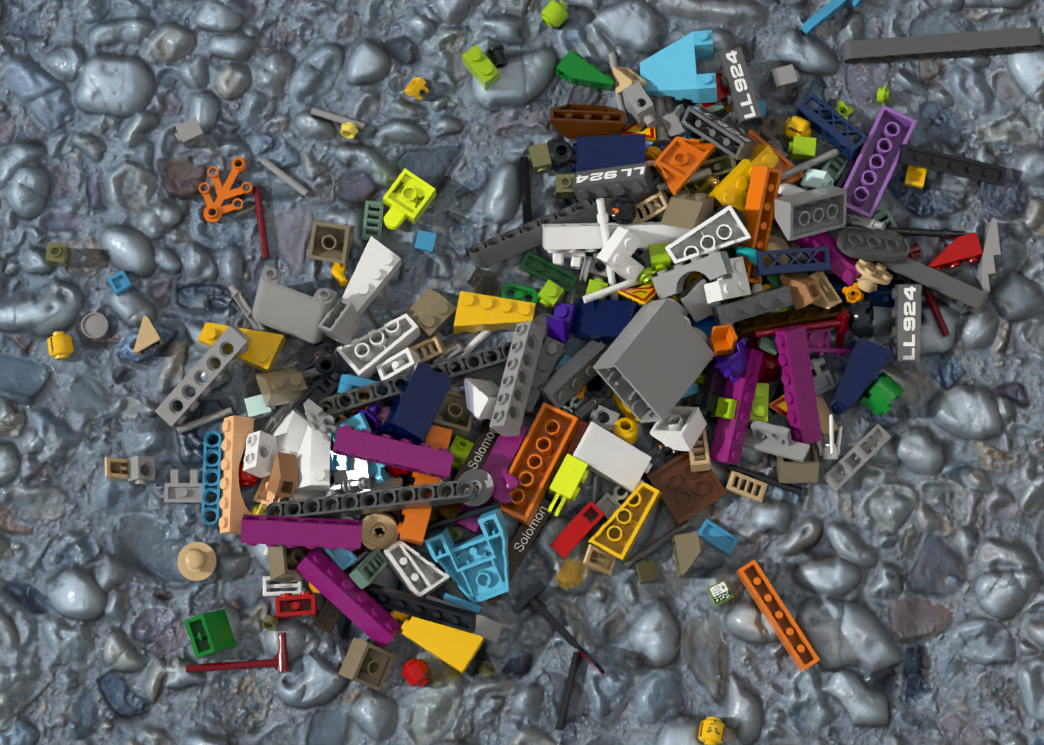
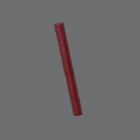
(261, 222)

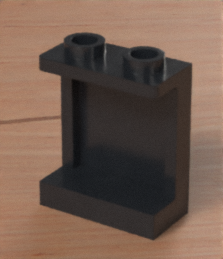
(713, 389)

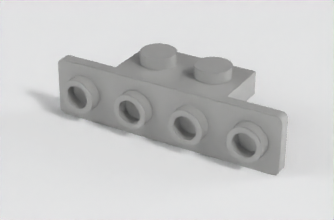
(775, 441)

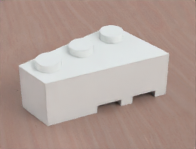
(413, 570)

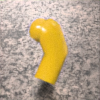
(338, 273)

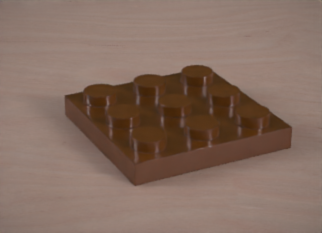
(685, 491)

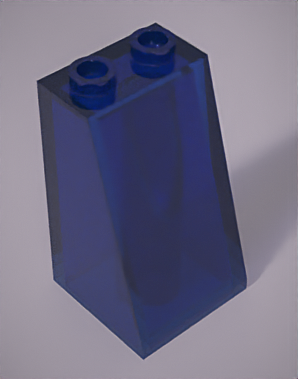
(608, 151)
(602, 319)
(858, 372)
(417, 404)

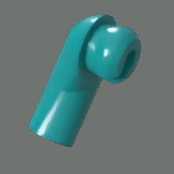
(748, 252)

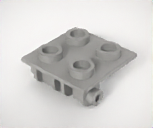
(352, 480)

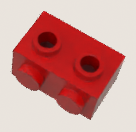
(296, 606)

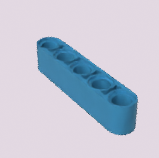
(208, 470)

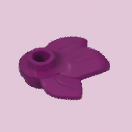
(503, 484)

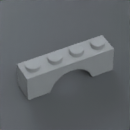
(713, 266)

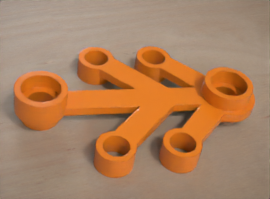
(224, 193)

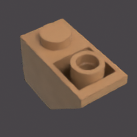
(803, 289)
(283, 475)

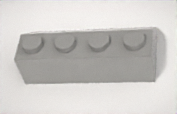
(811, 212)

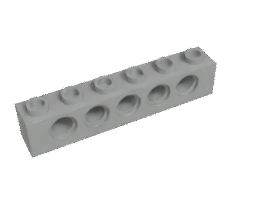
(517, 379)
(167, 409)

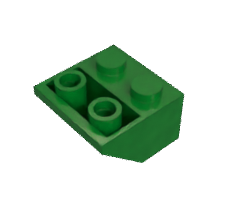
(210, 633)

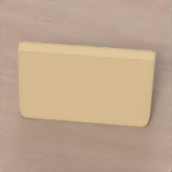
(824, 414)

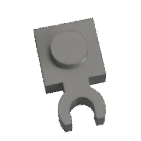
(609, 504)

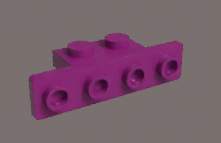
(819, 343)

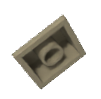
(688, 210)
(330, 241)
(431, 313)
(281, 386)
(455, 415)
(799, 472)
(685, 550)
(284, 561)
(366, 664)

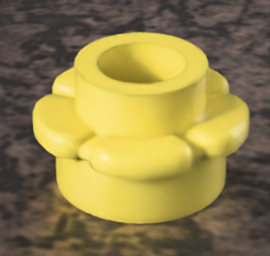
(348, 130)

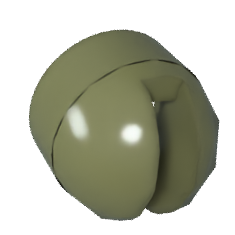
(460, 534)
(270, 622)
(486, 670)

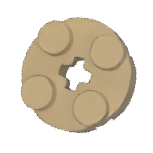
(381, 541)

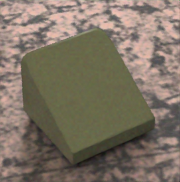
(646, 571)

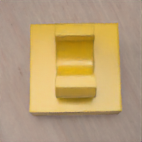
(415, 86)

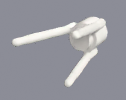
(831, 450)

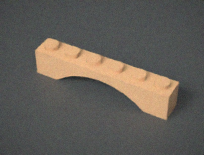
(233, 445)

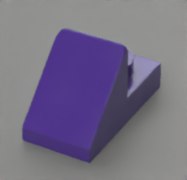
(560, 324)

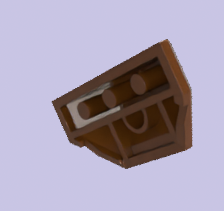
(586, 120)

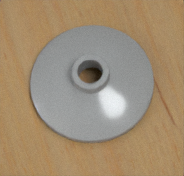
(481, 480)

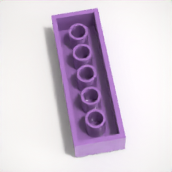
(877, 161)

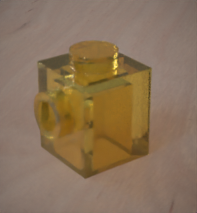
(569, 575)

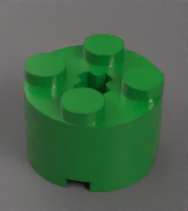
(880, 394)

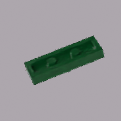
(547, 271)

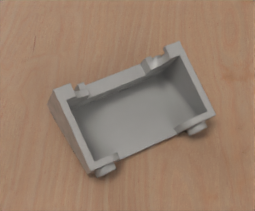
(289, 309)

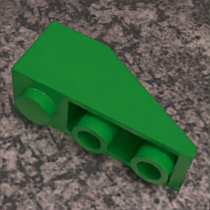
(580, 73)

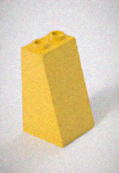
(444, 642)

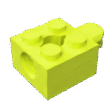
(407, 199)
(566, 482)

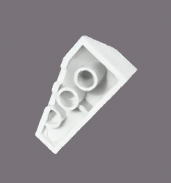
(290, 433)
(314, 462)

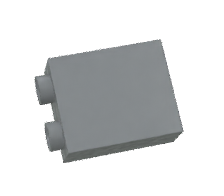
(655, 360)

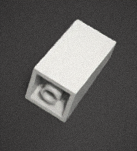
(612, 458)

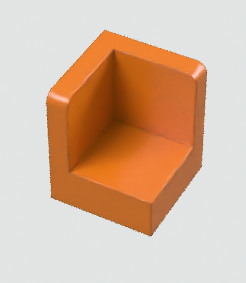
(723, 340)

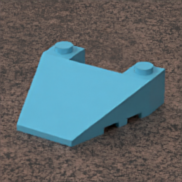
(674, 69)
(478, 563)

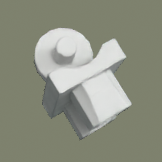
(576, 258)

